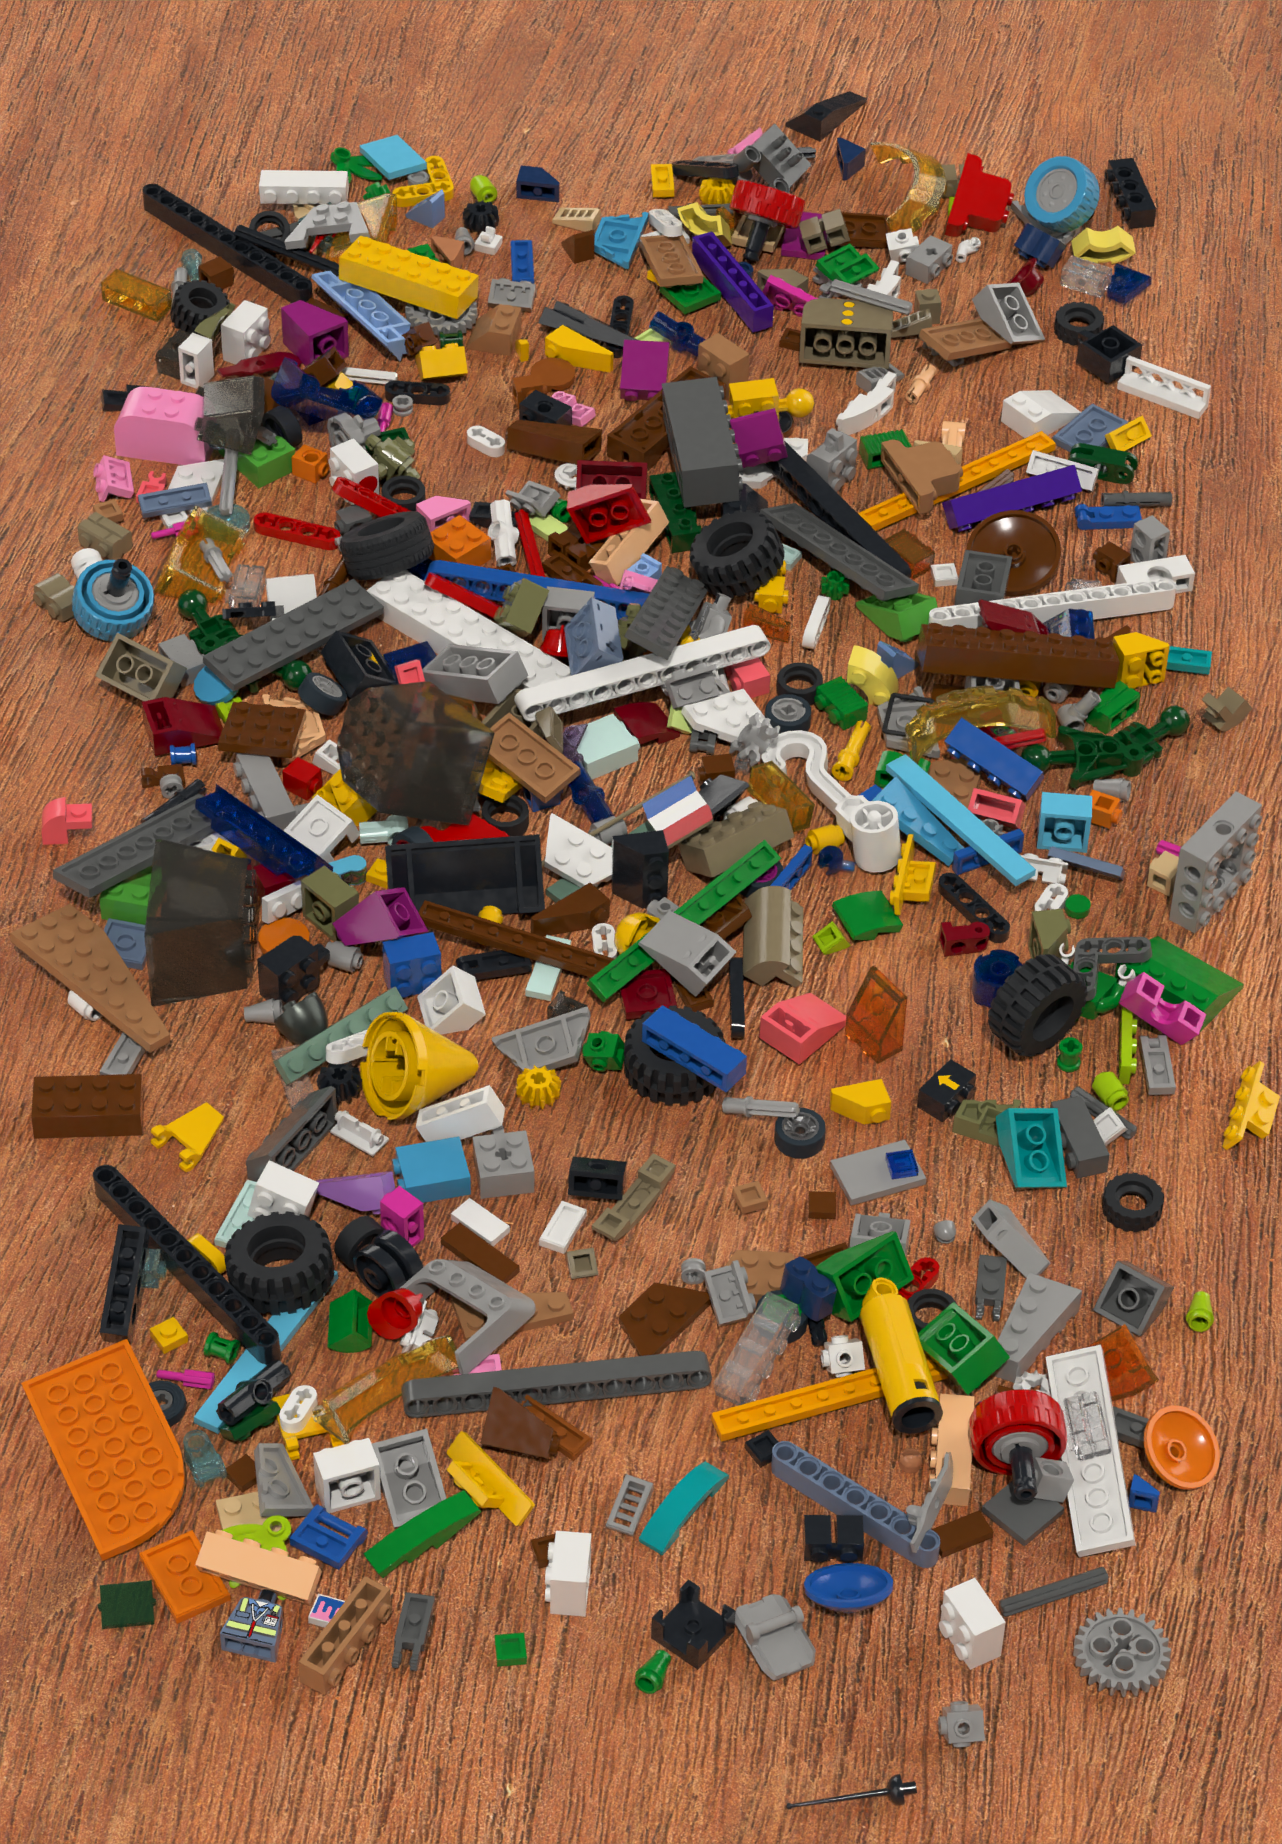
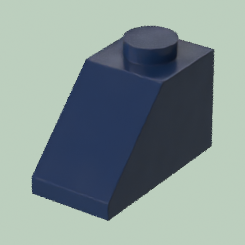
(537, 184)

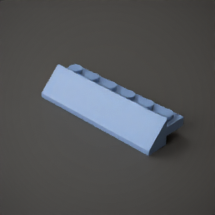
(368, 310)

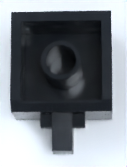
(1106, 352)
(291, 969)

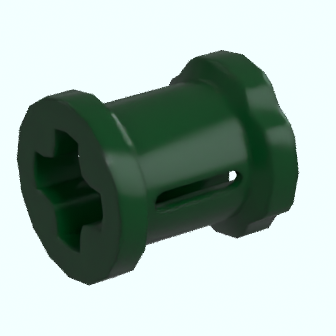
(450, 338)

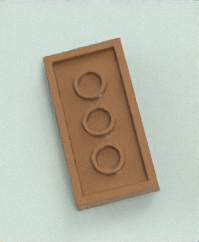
(671, 260)
(963, 339)
(530, 759)

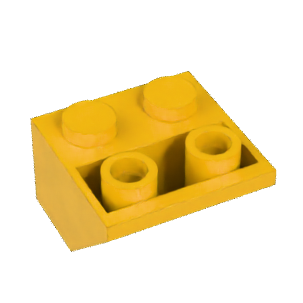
(441, 363)
(1141, 659)
(346, 799)

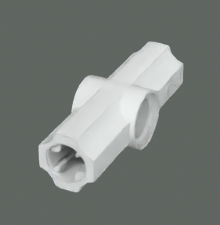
(503, 532)

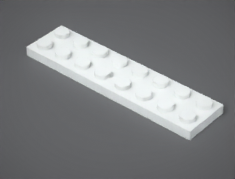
(1099, 1489)

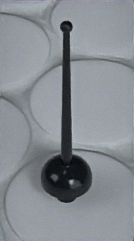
(895, 1791)

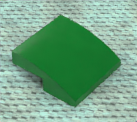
(847, 265)
(867, 915)

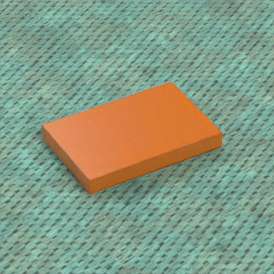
(178, 1580)

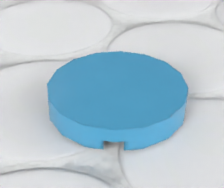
(211, 689)

